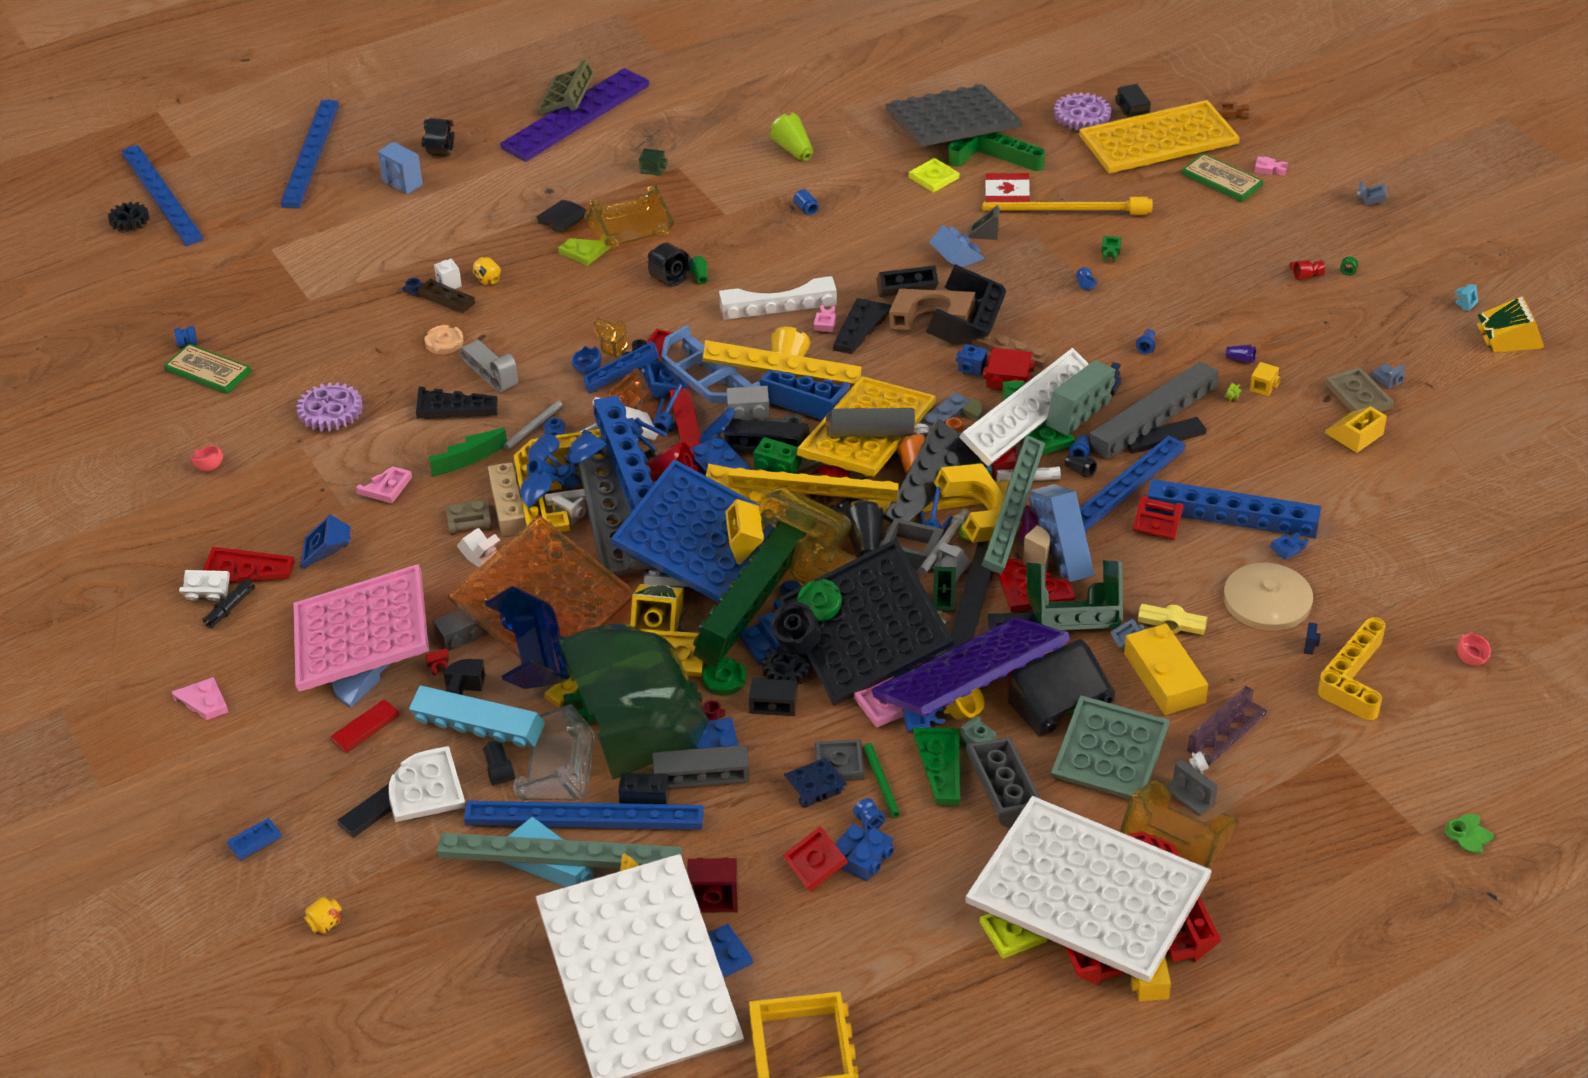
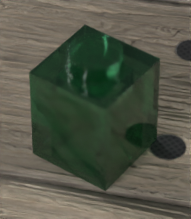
(652, 162)

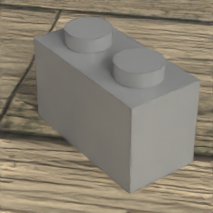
(748, 402)

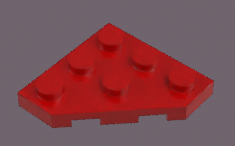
(1014, 585)

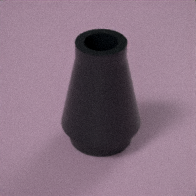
(1083, 465)

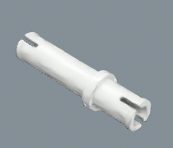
(1041, 474)

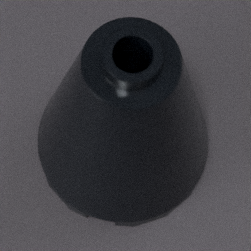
(865, 526)

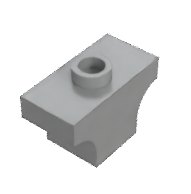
(952, 557)

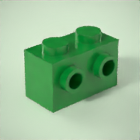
(776, 457)

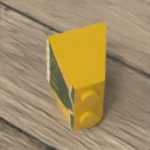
(1510, 327)
(657, 607)

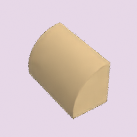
(1036, 547)

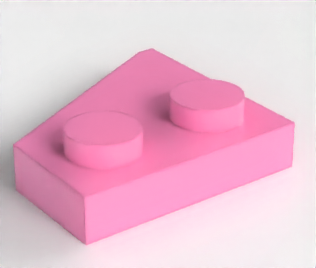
(386, 485)
(202, 698)

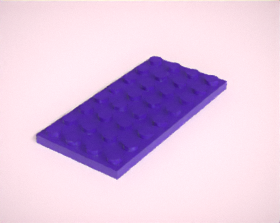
(970, 666)

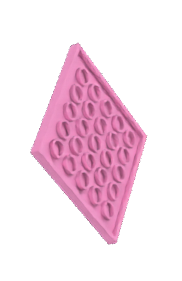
(359, 628)

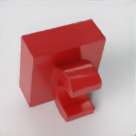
(437, 658)

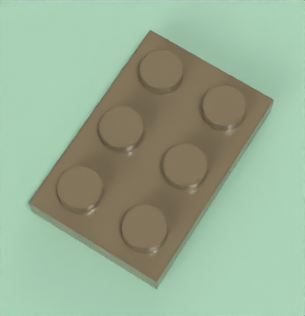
(1358, 390)

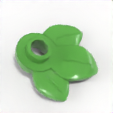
(1468, 833)

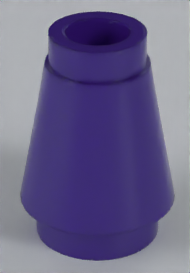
(1241, 353)

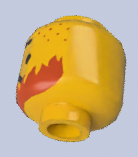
(323, 915)

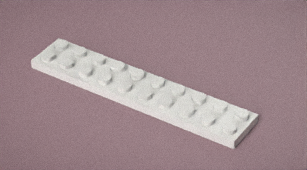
(1021, 411)

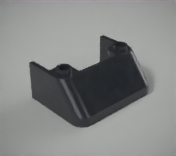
(988, 300)

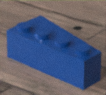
(803, 393)

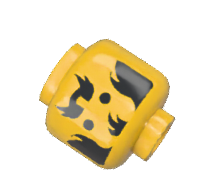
(486, 271)

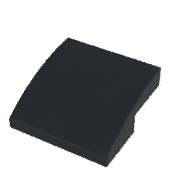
(562, 215)

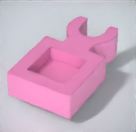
(1268, 165)
(825, 319)

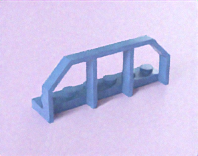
(692, 347)

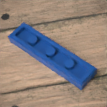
(620, 367)

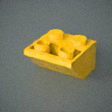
(1358, 428)
(743, 529)

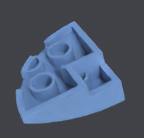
(354, 687)

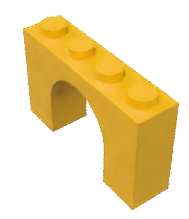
(977, 483)

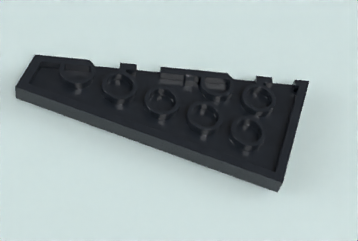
(917, 490)

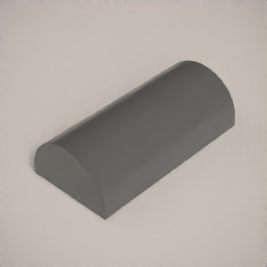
(870, 422)
(1002, 777)

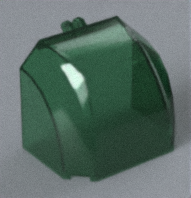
(636, 693)

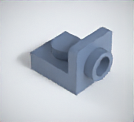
(1389, 376)
(1120, 633)

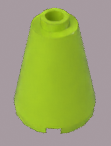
(791, 136)

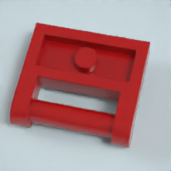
(1155, 523)

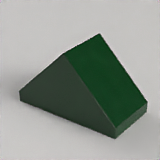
(944, 588)

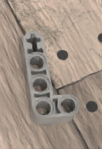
(497, 371)

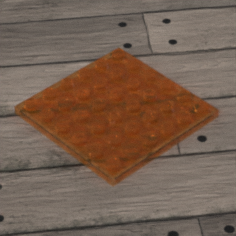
(551, 569)

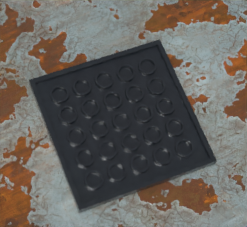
(880, 627)

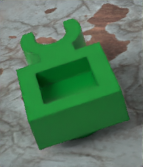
(1111, 247)

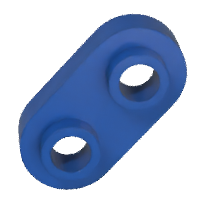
(554, 426)

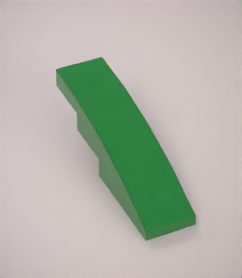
(467, 453)

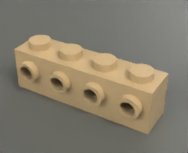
(507, 498)

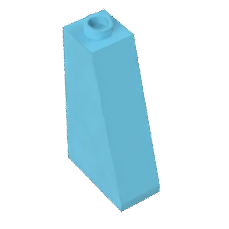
(559, 874)

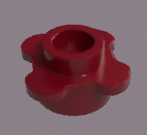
(713, 710)

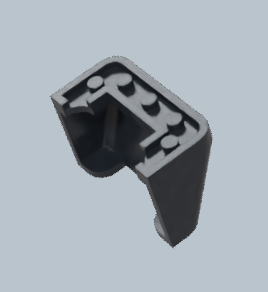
(1055, 683)

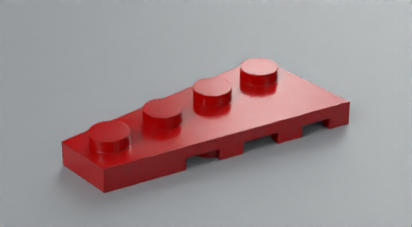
(249, 564)

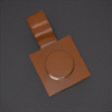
(1231, 109)

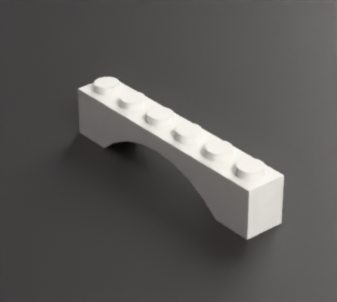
(742, 303)

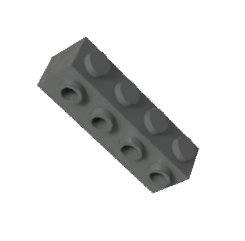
(701, 763)

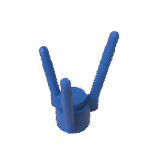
(664, 420)
(637, 429)
(932, 521)

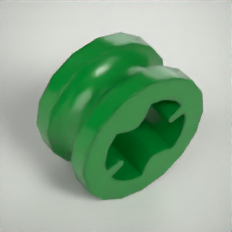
(1349, 271)

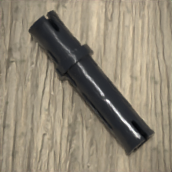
(223, 608)

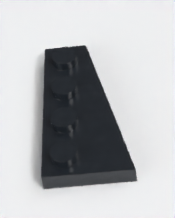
(440, 404)

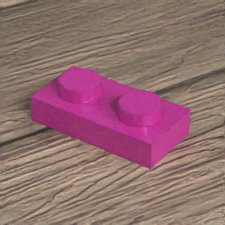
(1029, 521)

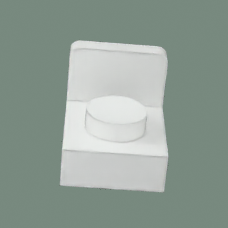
(574, 510)

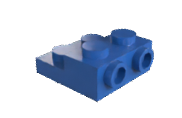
(661, 379)
(760, 638)
(864, 851)

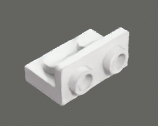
(205, 584)

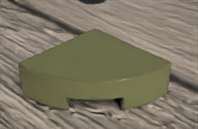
(973, 409)

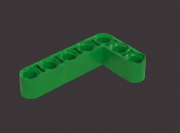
(998, 146)

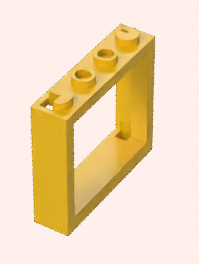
(802, 1007)

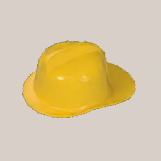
(966, 706)

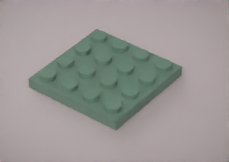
(1110, 748)

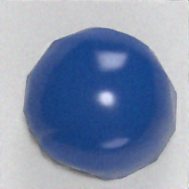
(587, 360)

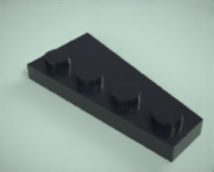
(859, 323)

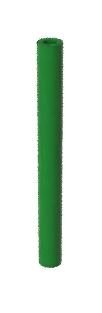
(881, 779)

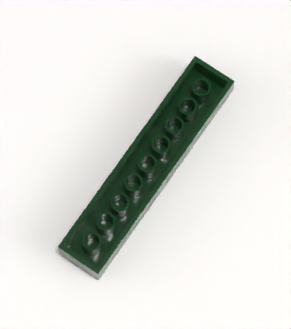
(746, 594)

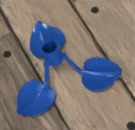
(537, 485)

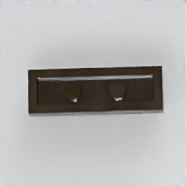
(446, 295)

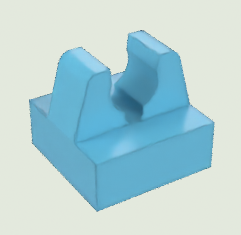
(1468, 297)

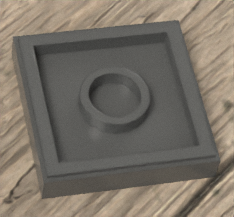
(843, 756)

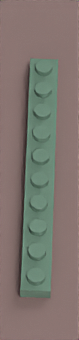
(1013, 505)
(548, 850)

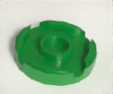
(822, 598)
(725, 679)

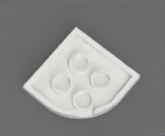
(425, 785)

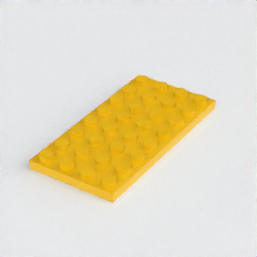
(1158, 136)
(865, 454)

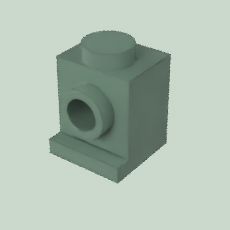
(976, 731)

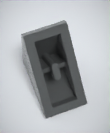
(986, 226)

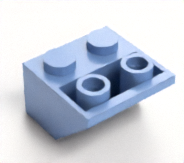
(956, 247)

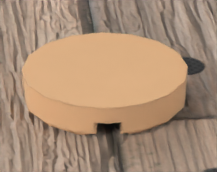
(444, 340)

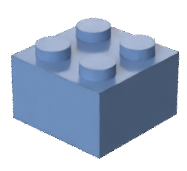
(400, 168)

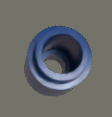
(805, 202)

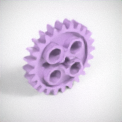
(1082, 111)
(329, 406)

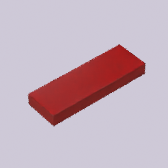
(364, 726)

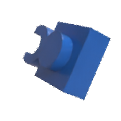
(1288, 547)
(914, 720)

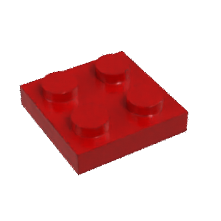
(815, 858)

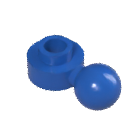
(1085, 279)

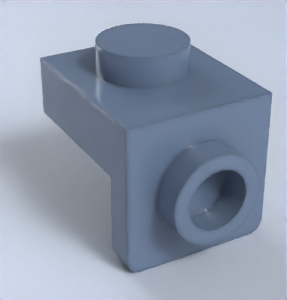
(1372, 195)

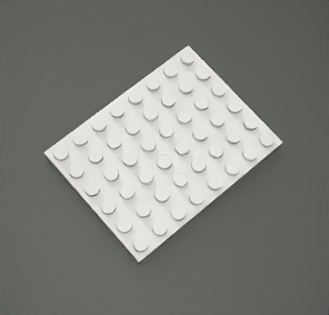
(1089, 888)
(639, 969)

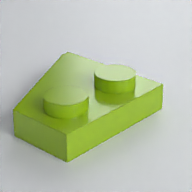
(582, 250)

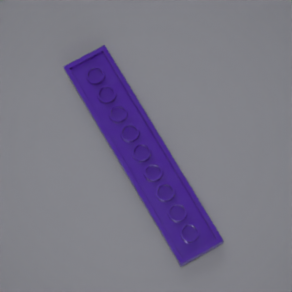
(564, 122)

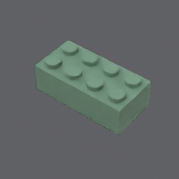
(1080, 397)

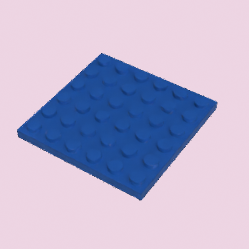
(685, 530)

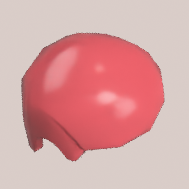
(207, 458)
(1473, 649)

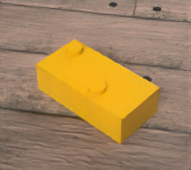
(1166, 669)

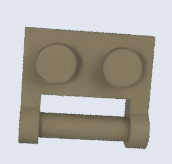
(468, 516)

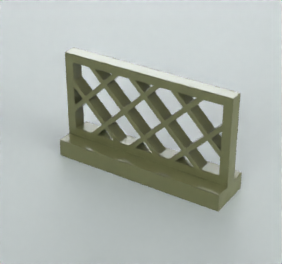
(567, 89)

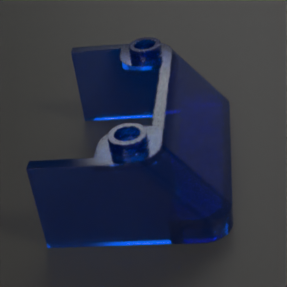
(536, 638)

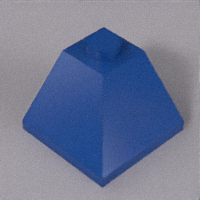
(324, 540)

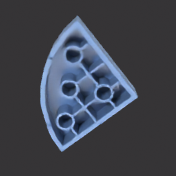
(1061, 518)

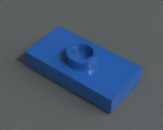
(717, 426)
(254, 839)

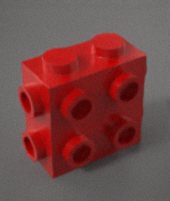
(1007, 366)

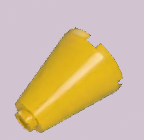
(789, 341)

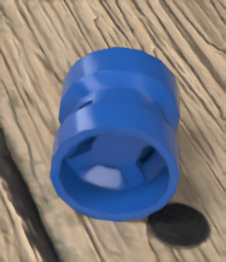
(185, 336)
(868, 813)

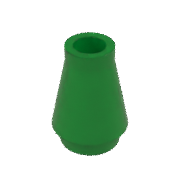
(699, 269)

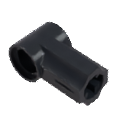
(499, 767)

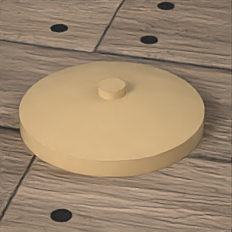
(1268, 596)

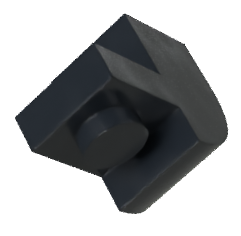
(465, 675)

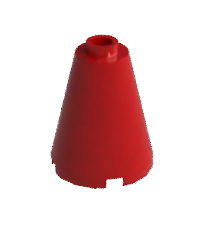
(680, 452)

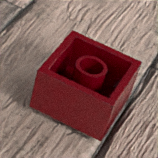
(714, 884)

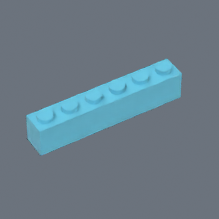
(477, 716)

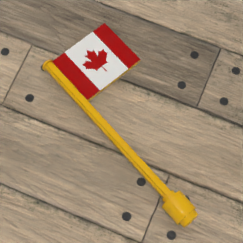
(1012, 193)

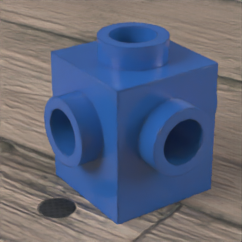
(972, 359)

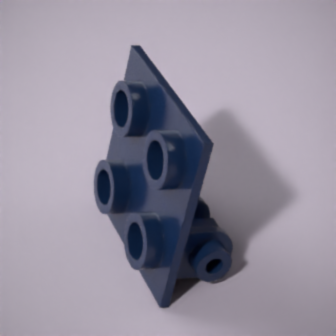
(816, 781)

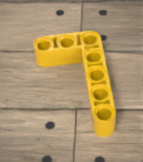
(1336, 679)

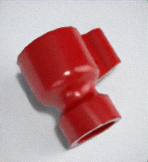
(1305, 269)

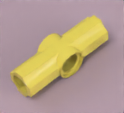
(1174, 617)

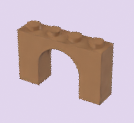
(913, 302)

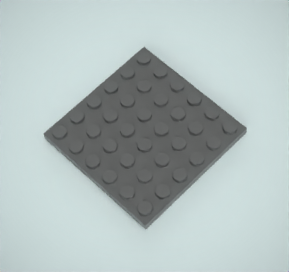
(952, 115)

